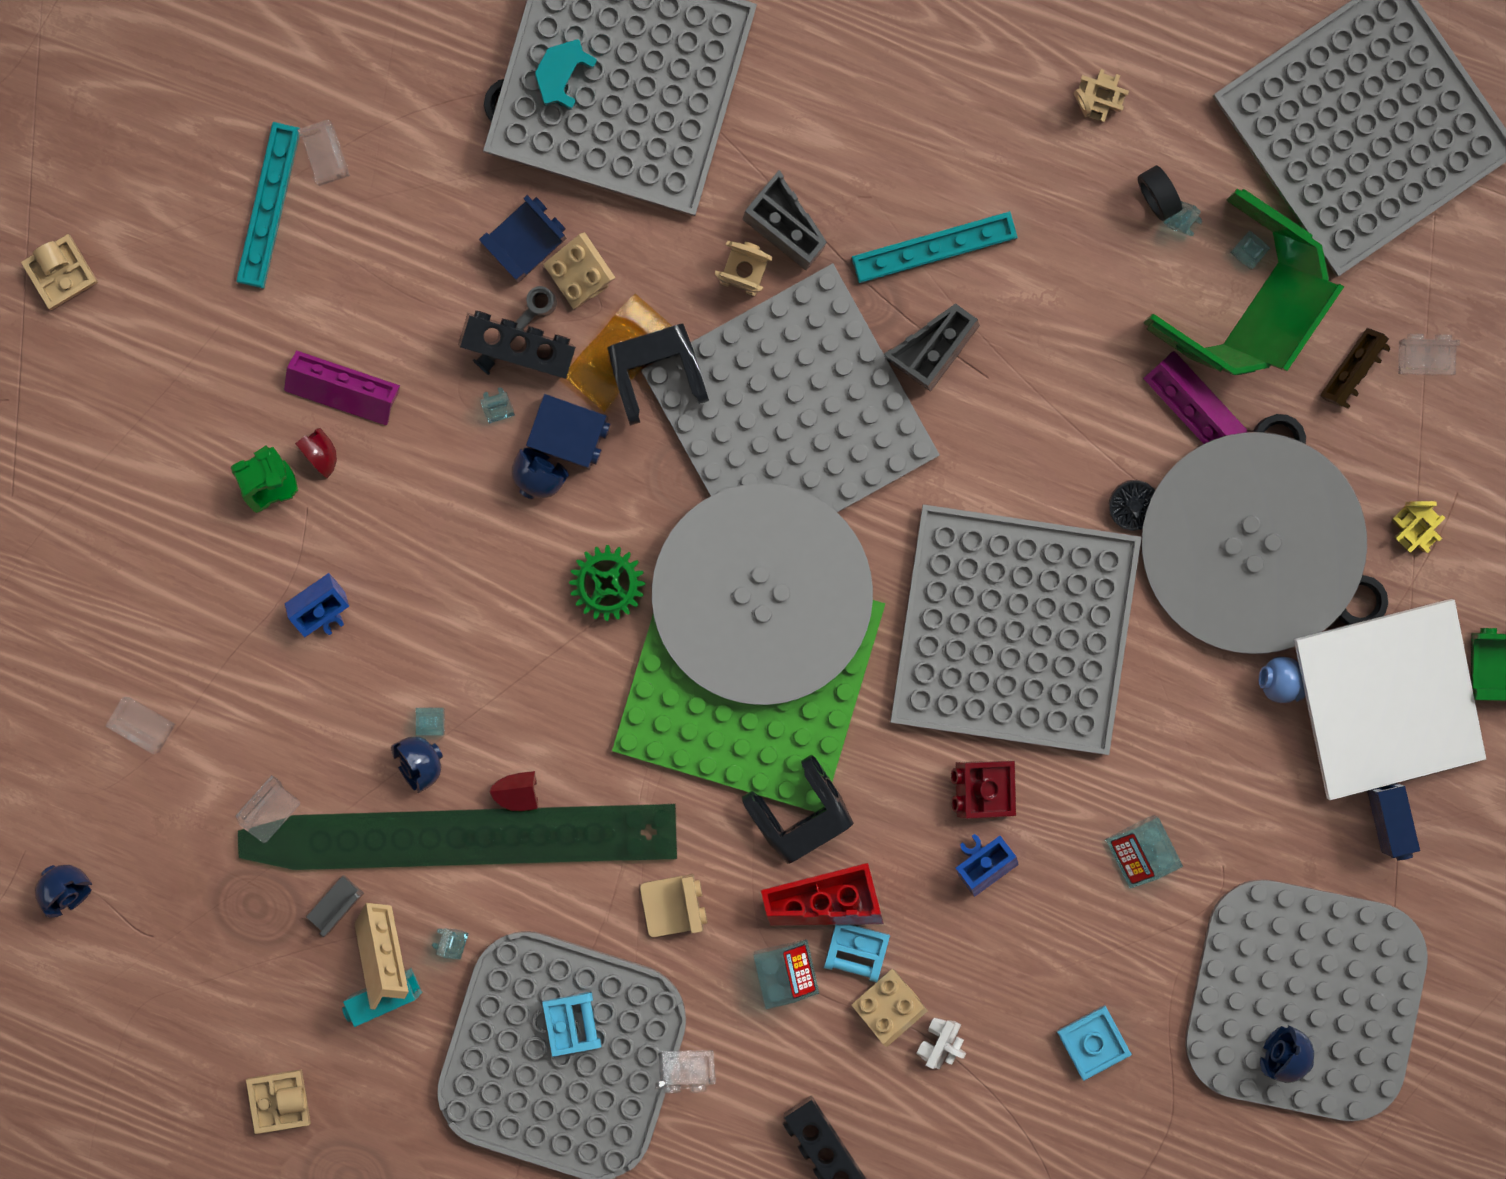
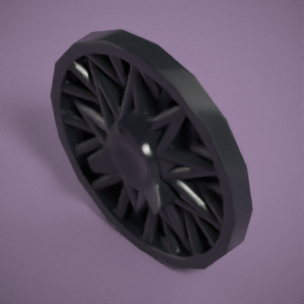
(1130, 503)

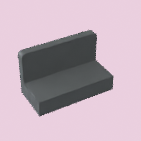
(334, 905)

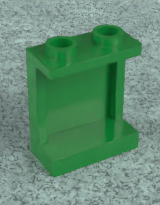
(1488, 665)

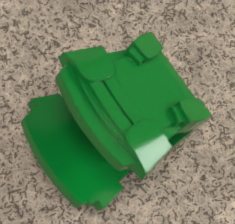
(265, 479)

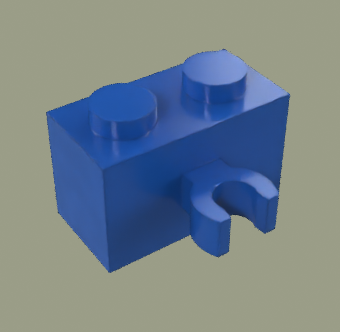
(317, 606)
(985, 864)

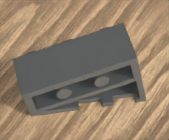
(785, 223)
(934, 347)

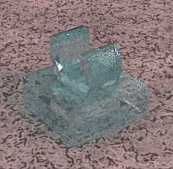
(1184, 219)
(1250, 250)
(497, 406)
(430, 721)
(451, 943)

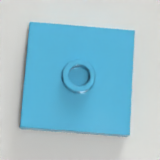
(1094, 1042)

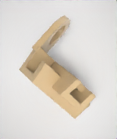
(1098, 99)

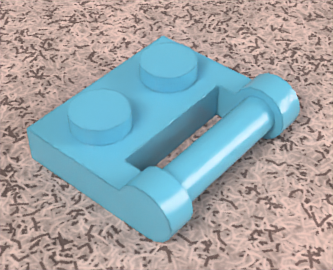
(859, 942)
(562, 1025)

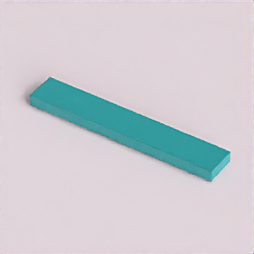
(268, 205)
(934, 247)

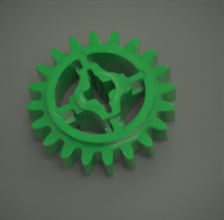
(588, 568)

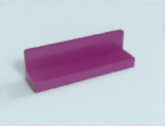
(340, 387)
(1192, 400)

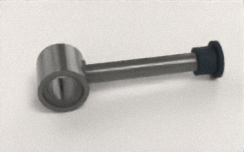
(486, 362)

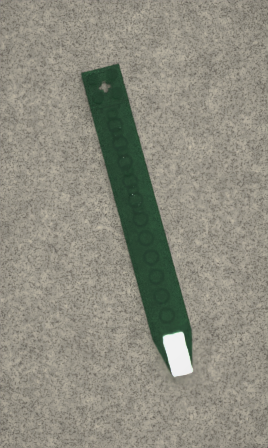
(467, 837)

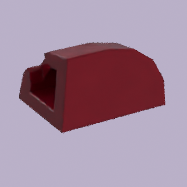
(319, 451)
(516, 792)

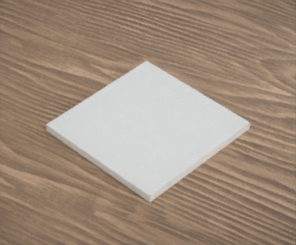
(1390, 699)

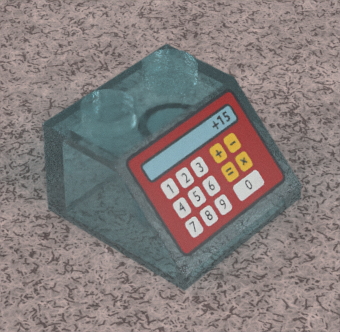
(1144, 852)
(786, 973)

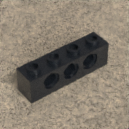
(555, 364)
(809, 1113)

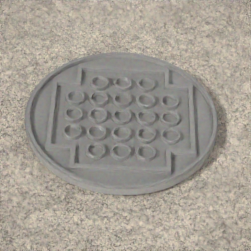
(1254, 542)
(762, 594)

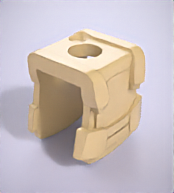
(746, 253)

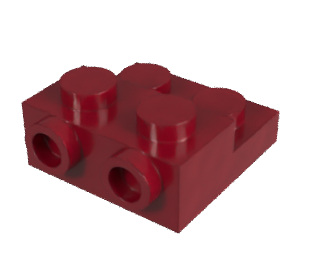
(984, 789)

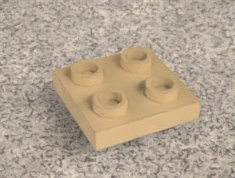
(59, 271)
(579, 271)
(889, 1007)
(278, 1101)

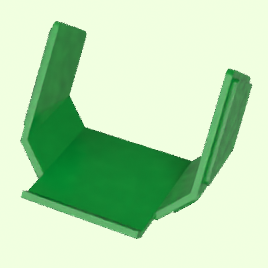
(1282, 311)

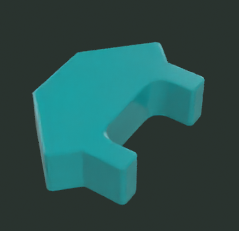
(557, 70)

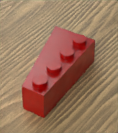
(825, 899)

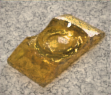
(593, 370)

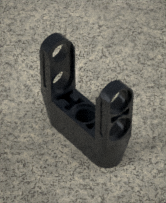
(651, 349)
(812, 830)

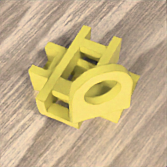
(1413, 525)

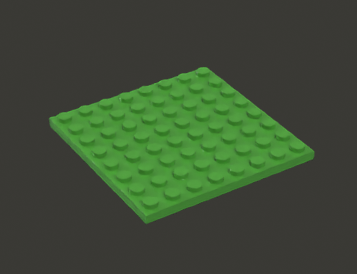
(738, 743)

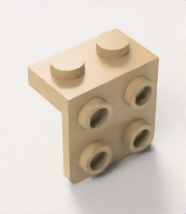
(673, 905)

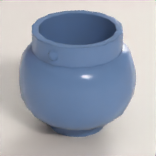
(1282, 680)

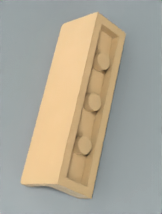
(380, 953)

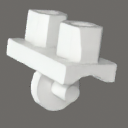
(936, 1054)

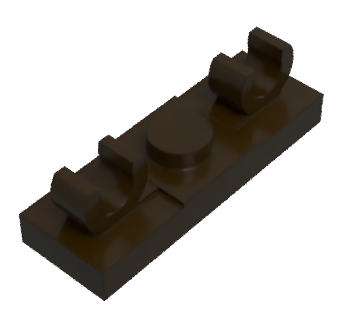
(1355, 367)

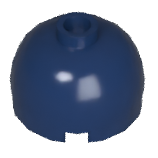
(536, 475)
(418, 762)
(61, 888)
(1287, 1055)

